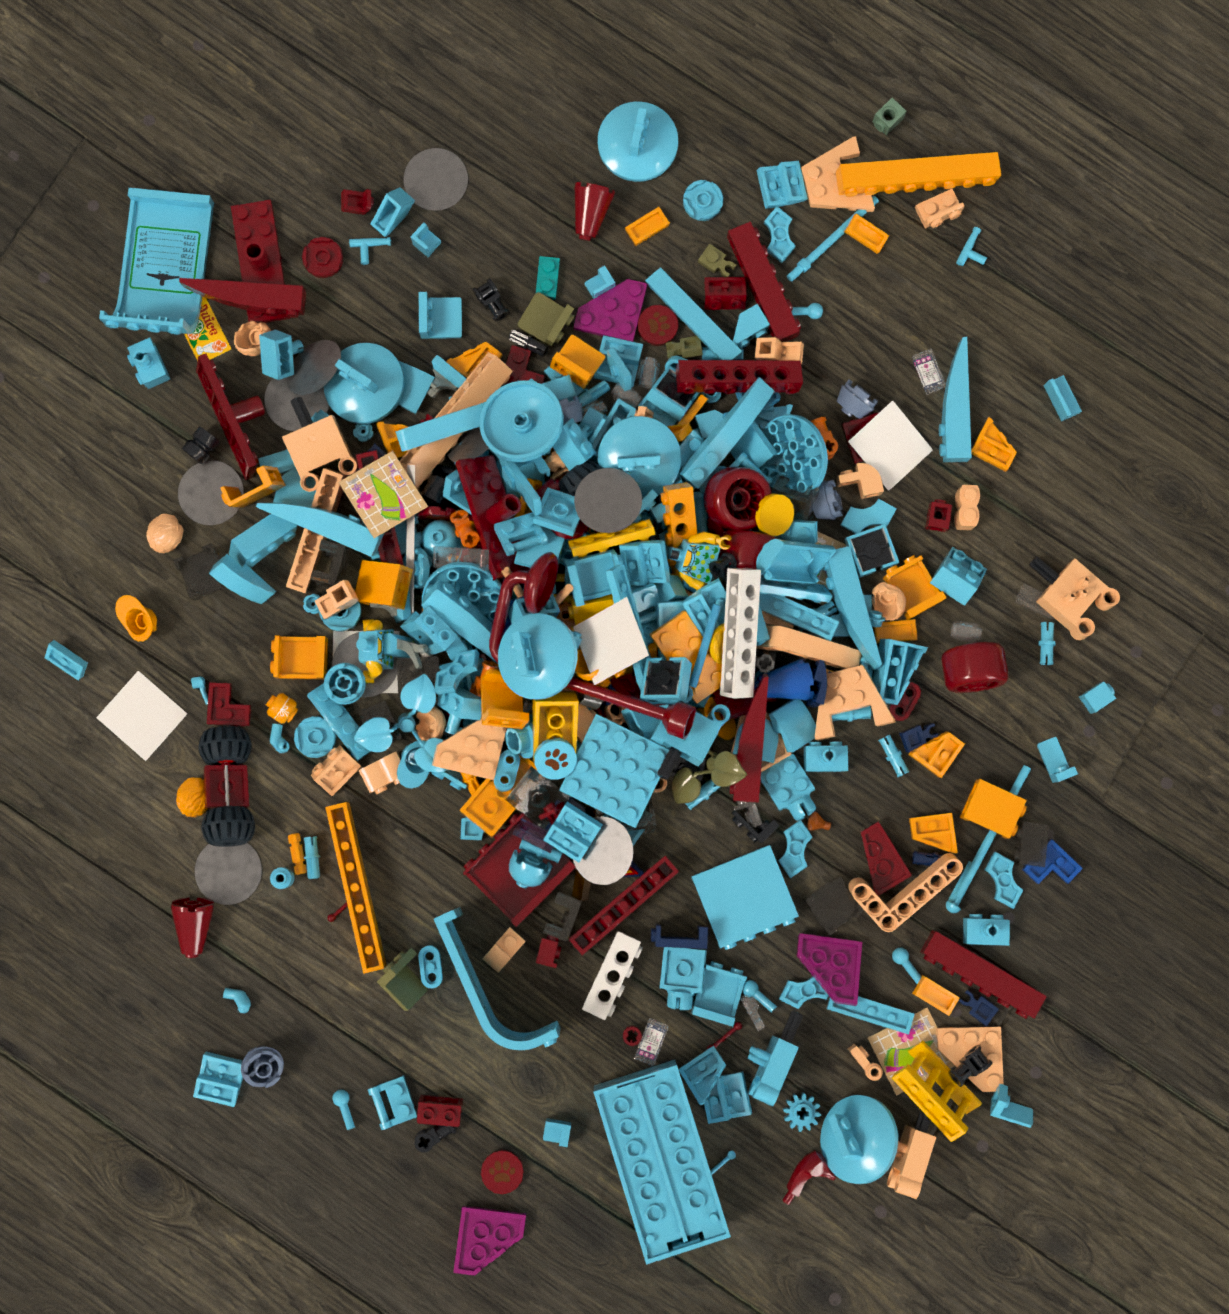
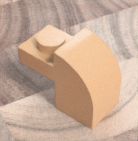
(776, 350)
(866, 476)
(337, 599)
(504, 950)

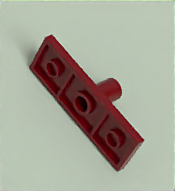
(258, 249)
(231, 415)
(489, 506)

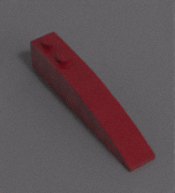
(251, 296)
(389, 546)
(751, 746)

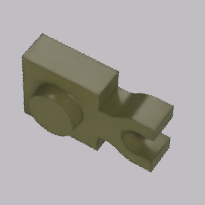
(714, 259)
(686, 347)

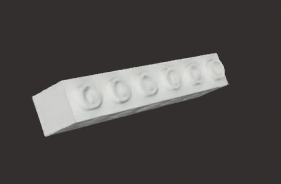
(740, 632)

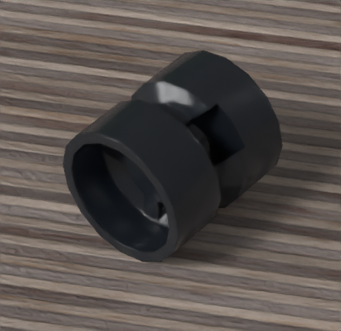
(201, 445)

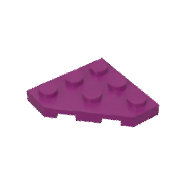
(613, 312)
(833, 965)
(485, 1236)

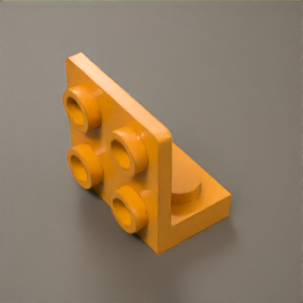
(578, 361)

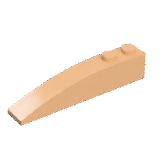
(308, 553)

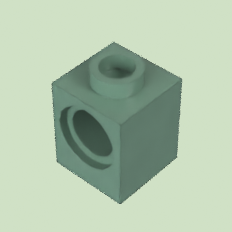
(892, 109)

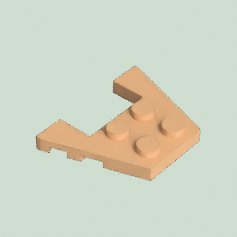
(821, 180)
(846, 692)

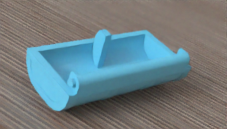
(793, 560)

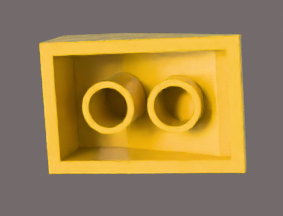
(555, 719)

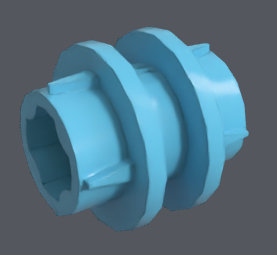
(521, 740)

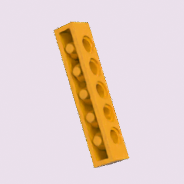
(672, 495)

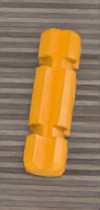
(297, 853)

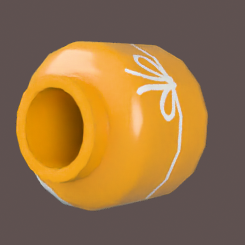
(281, 708)

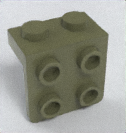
(545, 319)
(402, 982)

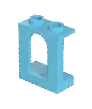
(431, 629)

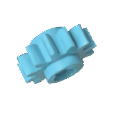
(807, 1118)

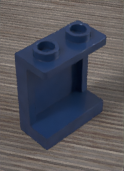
(680, 942)

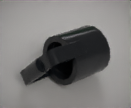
(434, 487)

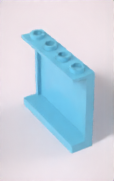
(745, 897)

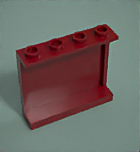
(493, 878)

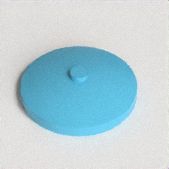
(521, 421)

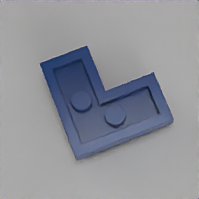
(1057, 861)

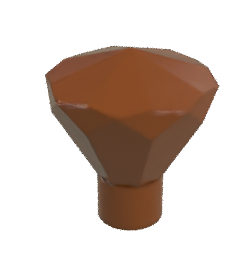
(816, 822)

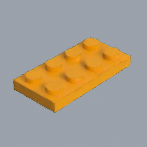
(682, 639)
(488, 805)

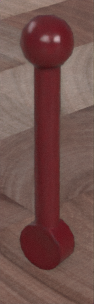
(331, 917)
(737, 1026)

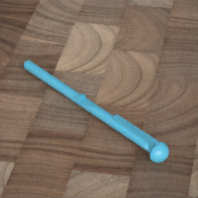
(972, 867)

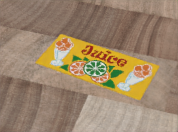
(208, 334)

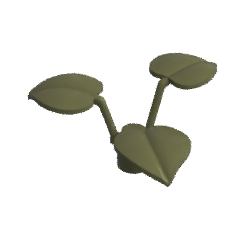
(724, 772)

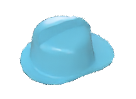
(408, 771)

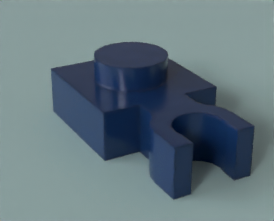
(916, 736)
(981, 1010)

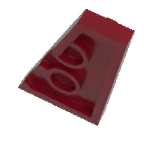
(884, 861)

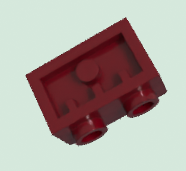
(725, 293)
(439, 1110)

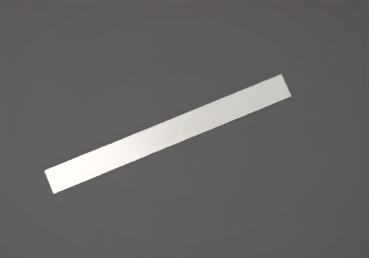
(410, 541)

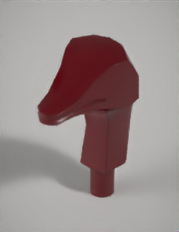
(809, 1166)

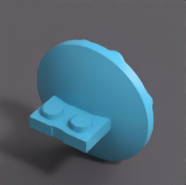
(637, 141)
(365, 384)
(643, 450)
(799, 452)
(472, 583)
(537, 656)
(859, 1139)

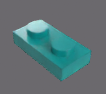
(548, 276)

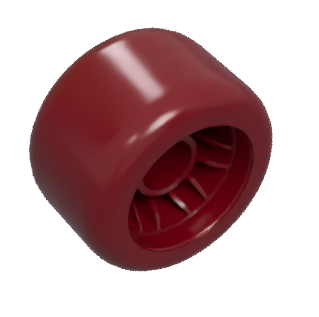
(749, 489)
(745, 546)
(974, 667)

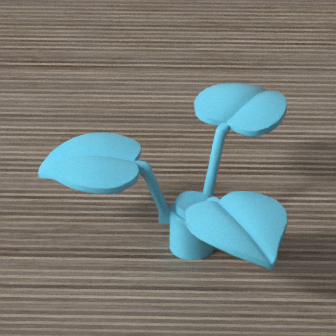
(375, 732)

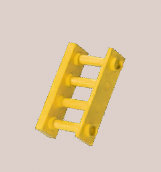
(602, 541)
(927, 1100)

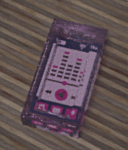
(532, 834)

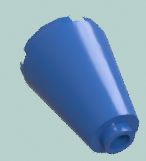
(790, 681)

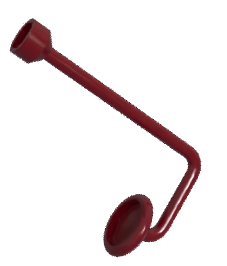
(537, 591)

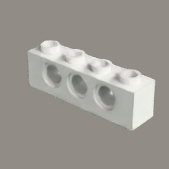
(606, 1008)

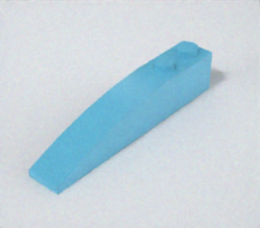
(956, 410)
(726, 434)
(327, 523)
(850, 602)
(459, 615)

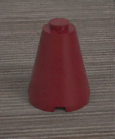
(590, 209)
(192, 924)

